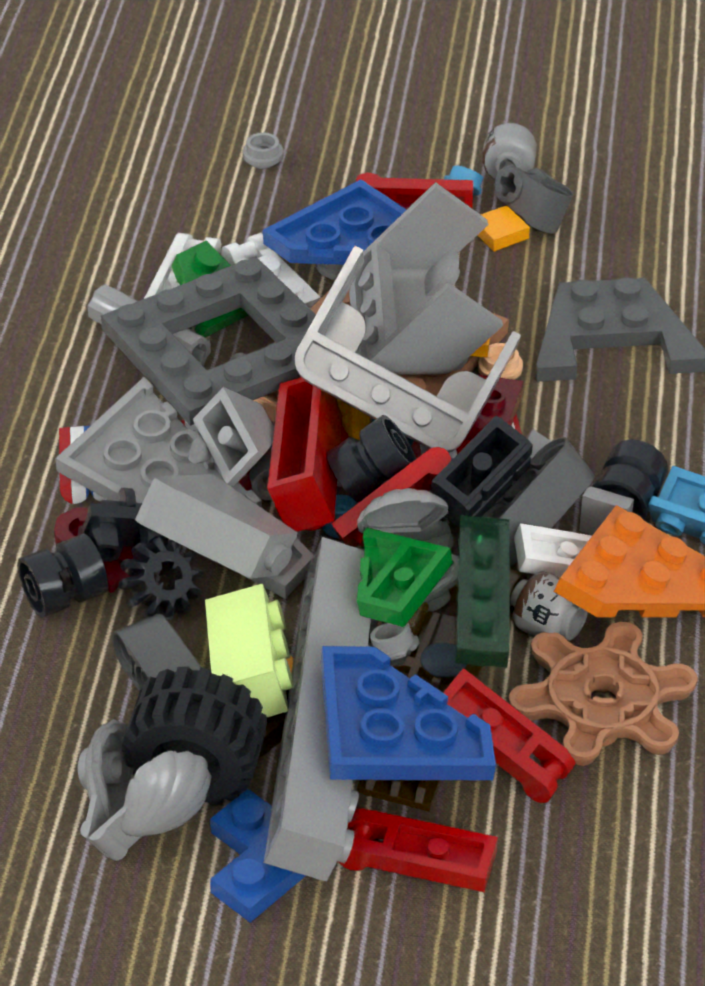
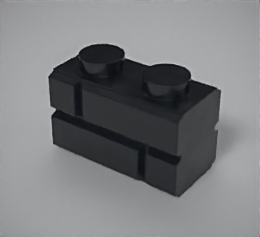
(483, 470)

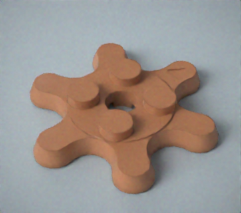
(604, 668)

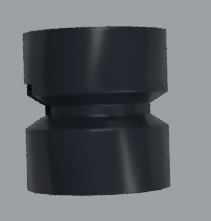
(366, 462)
(634, 472)
(68, 573)

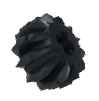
(168, 561)

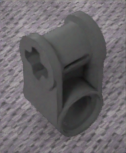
(534, 196)

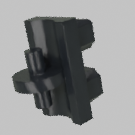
(114, 525)

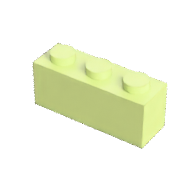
(251, 645)

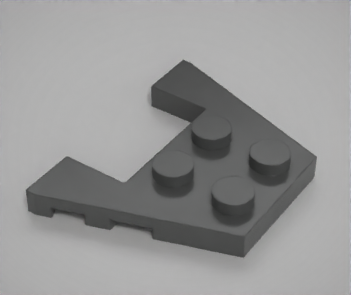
(613, 315)

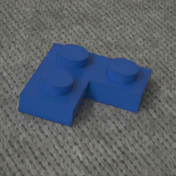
(247, 881)

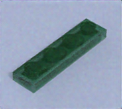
(483, 592)

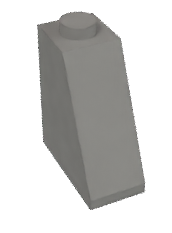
(217, 524)

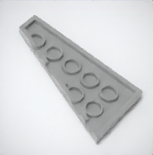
(147, 440)

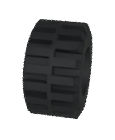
(200, 716)

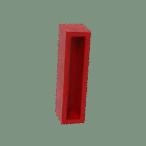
(299, 473)

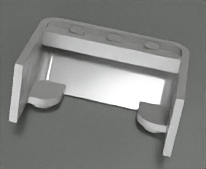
(408, 294)
(331, 364)

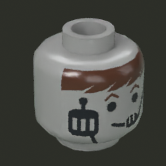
(508, 146)
(542, 610)

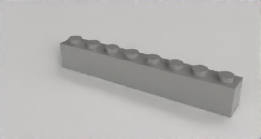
(308, 808)

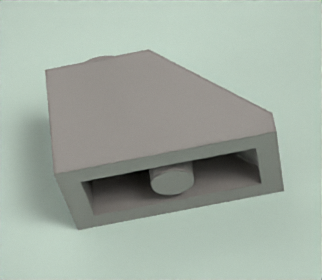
(235, 433)

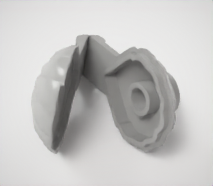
(415, 516)
(128, 806)

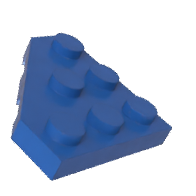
(333, 226)
(395, 724)

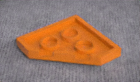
(634, 569)

